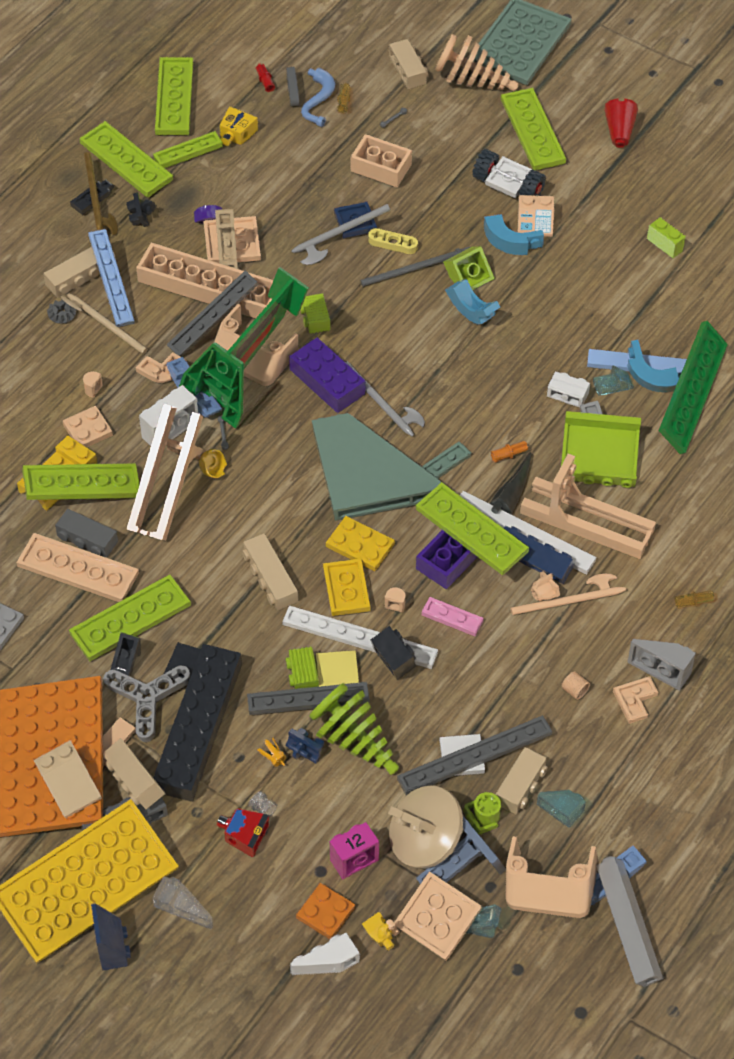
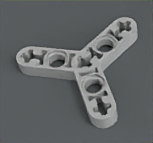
(148, 703)

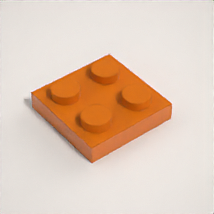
(325, 911)

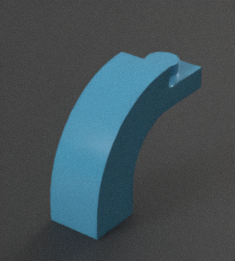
(508, 240)
(469, 304)
(647, 376)

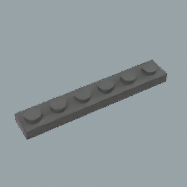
(212, 314)
(300, 698)

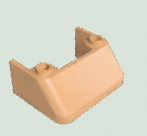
(268, 361)
(550, 893)

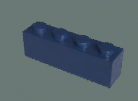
(544, 557)

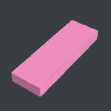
(452, 616)

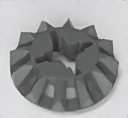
(63, 316)

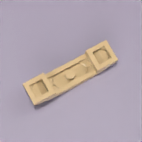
(226, 237)

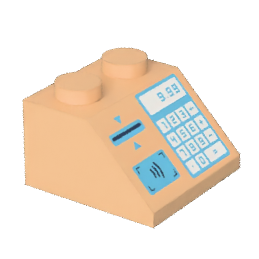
(536, 214)

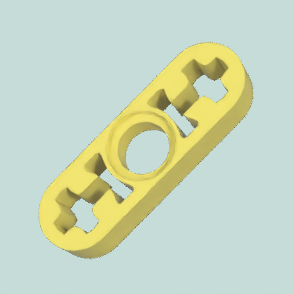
(406, 241)

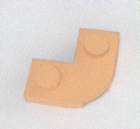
(156, 371)

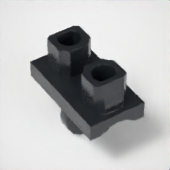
(142, 209)

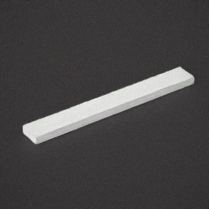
(582, 560)
(349, 633)

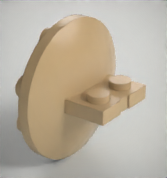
(425, 827)

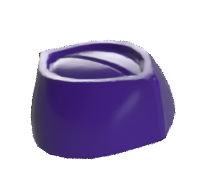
(205, 213)

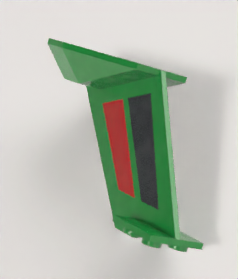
(222, 371)

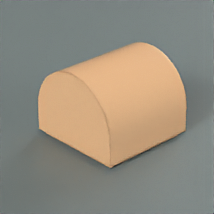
(92, 383)
(395, 599)

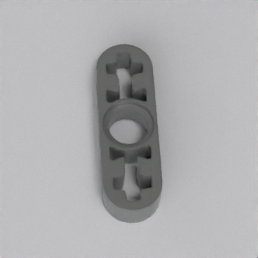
(292, 86)

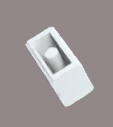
(568, 389)

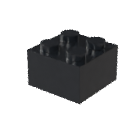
(393, 652)

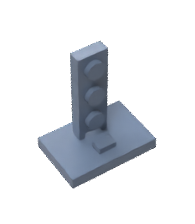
(462, 856)

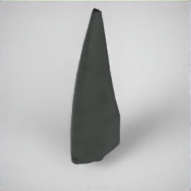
(509, 494)

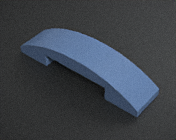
(206, 405)
(633, 863)

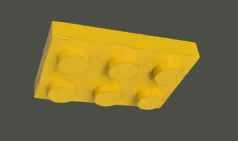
(360, 542)
(346, 587)

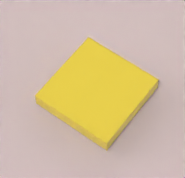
(337, 668)

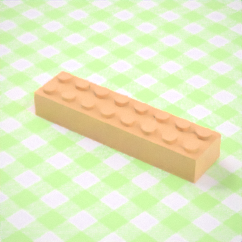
(197, 278)

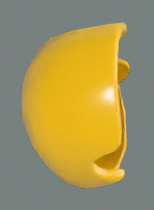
(212, 463)

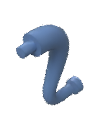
(328, 83)

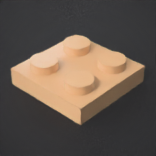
(88, 427)

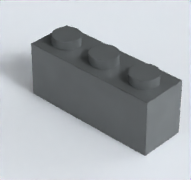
(86, 533)

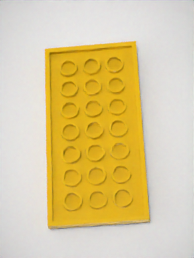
(99, 865)

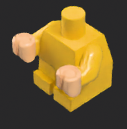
(381, 931)

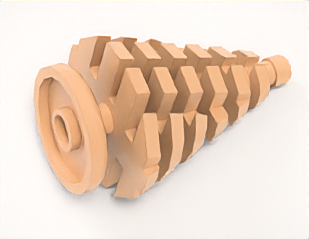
(475, 67)

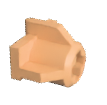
(545, 588)

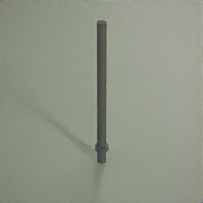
(406, 269)

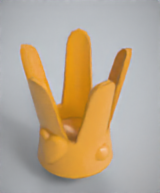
(277, 757)

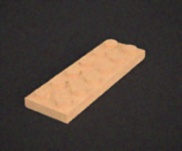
(77, 567)

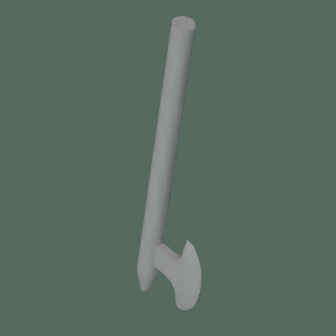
(315, 256)
(411, 417)

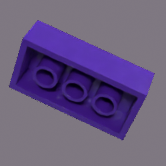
(327, 375)
(444, 559)

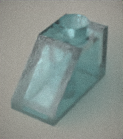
(562, 805)

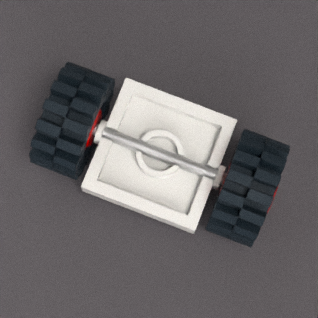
(507, 175)

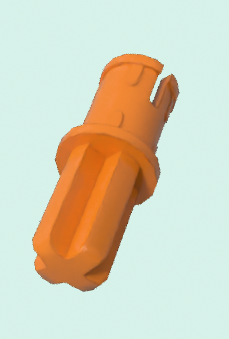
(508, 451)

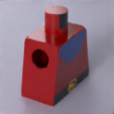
(244, 830)

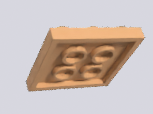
(245, 236)
(438, 916)

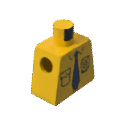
(237, 126)

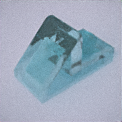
(614, 382)
(486, 921)

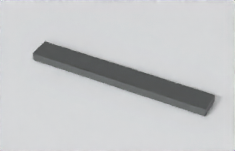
(474, 755)

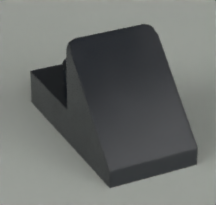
(126, 652)

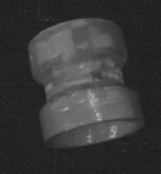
(262, 804)

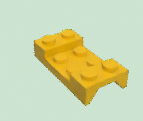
(67, 452)

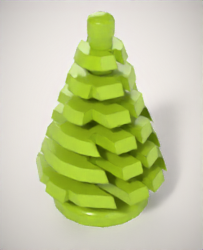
(349, 723)

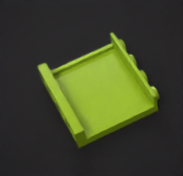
(602, 448)

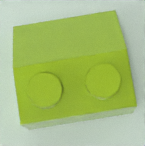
(469, 265)

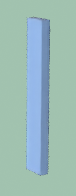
(111, 278)
(605, 360)

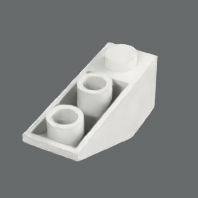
(330, 958)

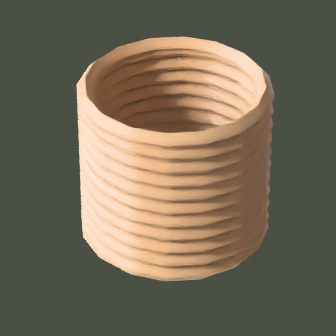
(575, 685)

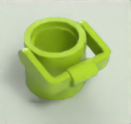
(486, 812)

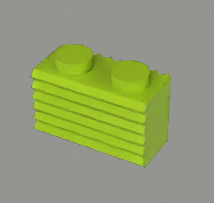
(666, 237)
(315, 313)
(302, 668)

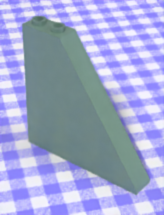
(365, 470)

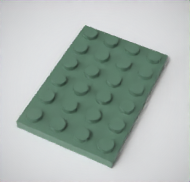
(522, 39)

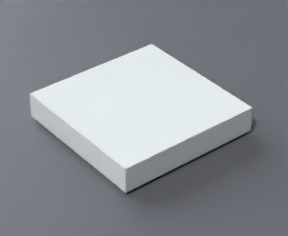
(455, 743)

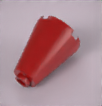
(620, 120)

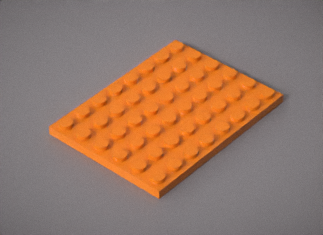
(34, 723)

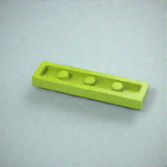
(188, 150)

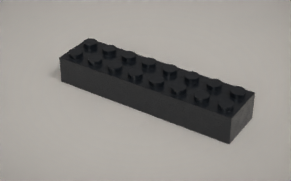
(197, 722)

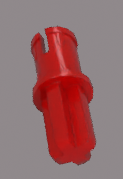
(265, 77)

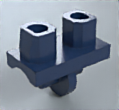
(303, 746)

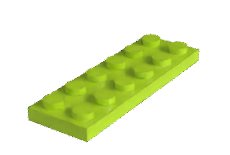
(174, 96)
(533, 129)
(126, 159)
(80, 481)
(472, 528)
(129, 616)

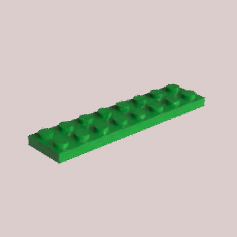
(693, 387)

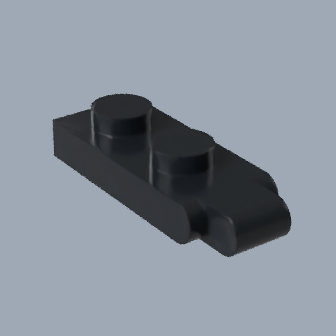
(83, 202)

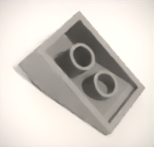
(662, 660)

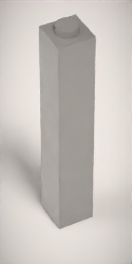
(629, 921)

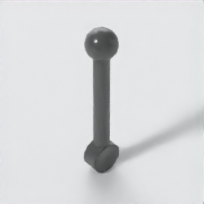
(403, 111)
(224, 444)

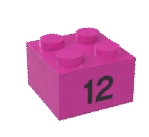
(354, 850)

